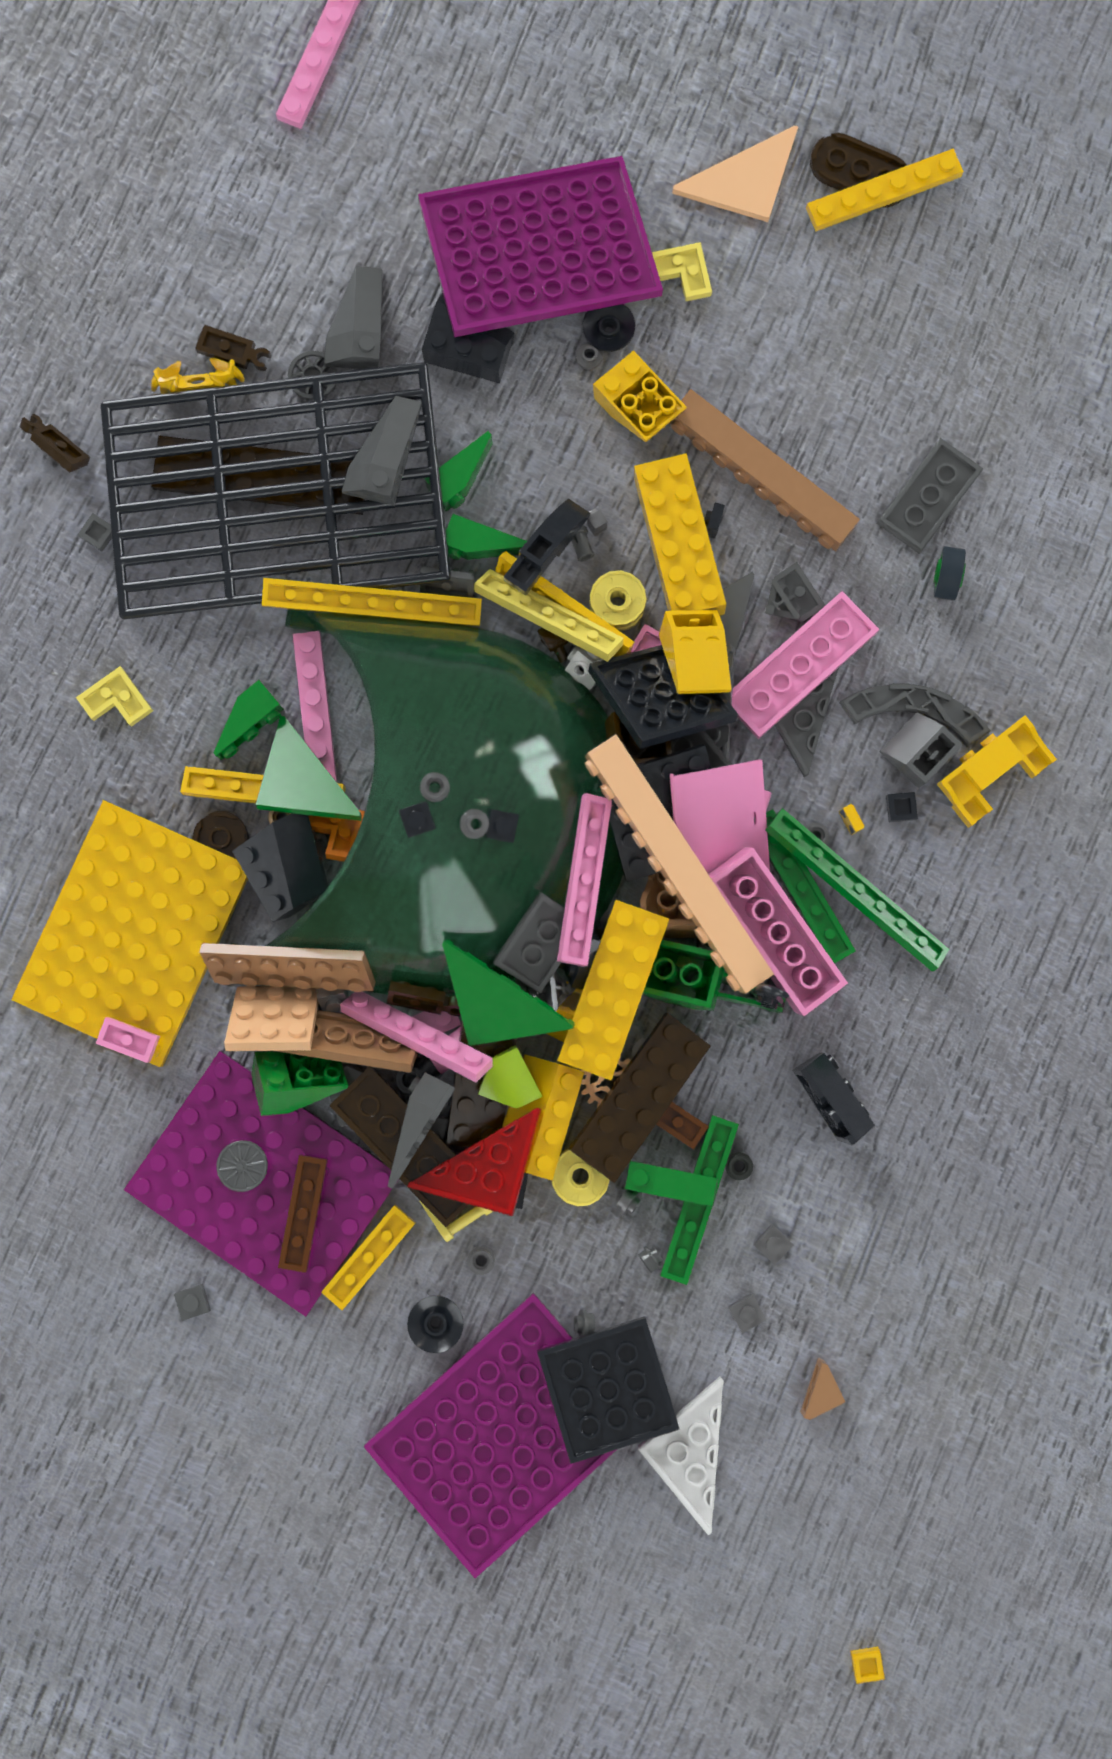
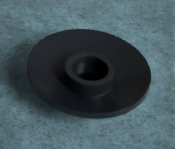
(616, 317)
(432, 1338)

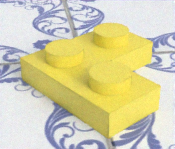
(687, 264)
(118, 691)

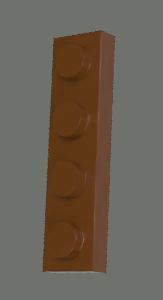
(303, 1213)

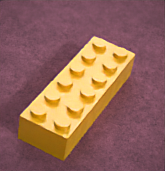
(679, 535)
(613, 989)

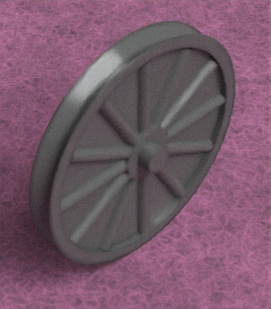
(242, 1166)

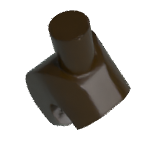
(554, 643)

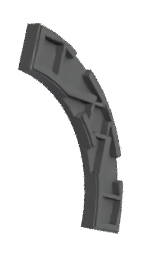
(914, 699)

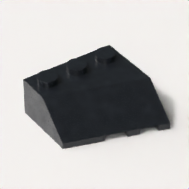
(473, 354)
(284, 866)
(834, 1098)

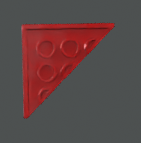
(488, 1171)

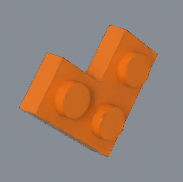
(342, 834)

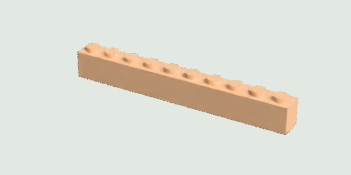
(678, 865)

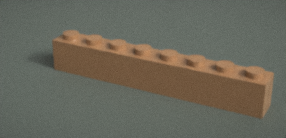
(764, 472)

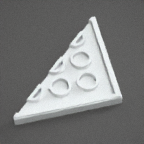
(690, 1455)

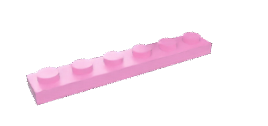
(316, 61)
(314, 698)
(584, 880)
(417, 1035)

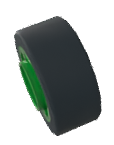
(949, 573)

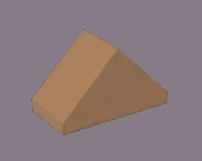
(822, 1392)

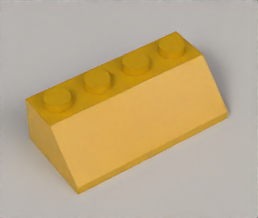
(559, 1094)

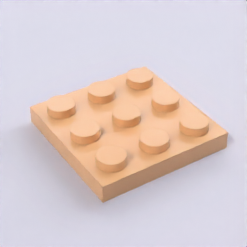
(272, 1019)

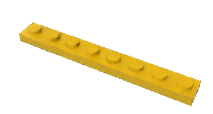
(371, 602)

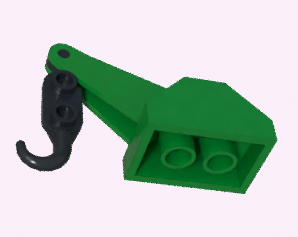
(692, 980)

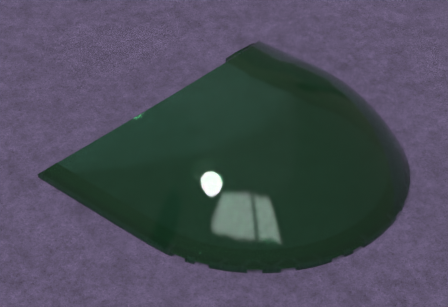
(507, 739)

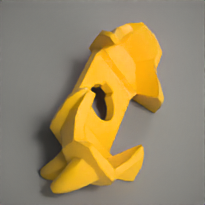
(172, 381)

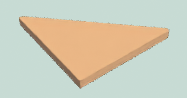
(744, 181)

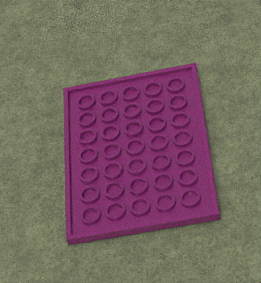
(539, 245)
(249, 1226)
(485, 1442)

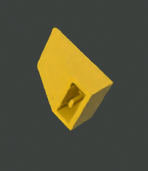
(637, 397)
(696, 651)

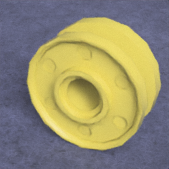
(620, 585)
(577, 1193)

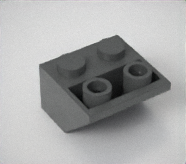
(921, 749)

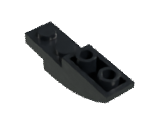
(546, 544)

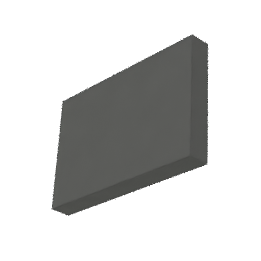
(534, 944)

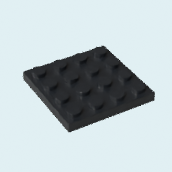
(648, 702)
(657, 773)
(608, 1390)

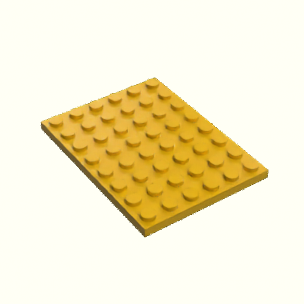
(131, 929)

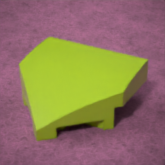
(509, 1080)

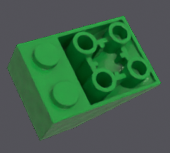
(293, 1081)

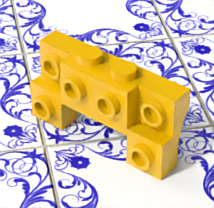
(978, 770)

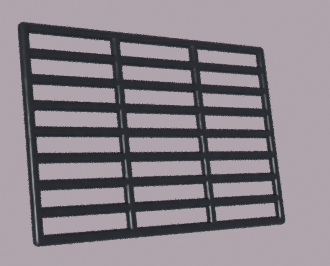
(222, 496)

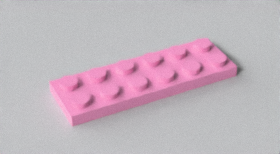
(801, 664)

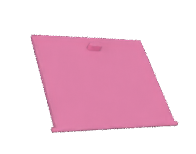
(718, 811)

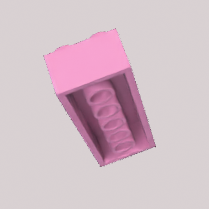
(778, 931)

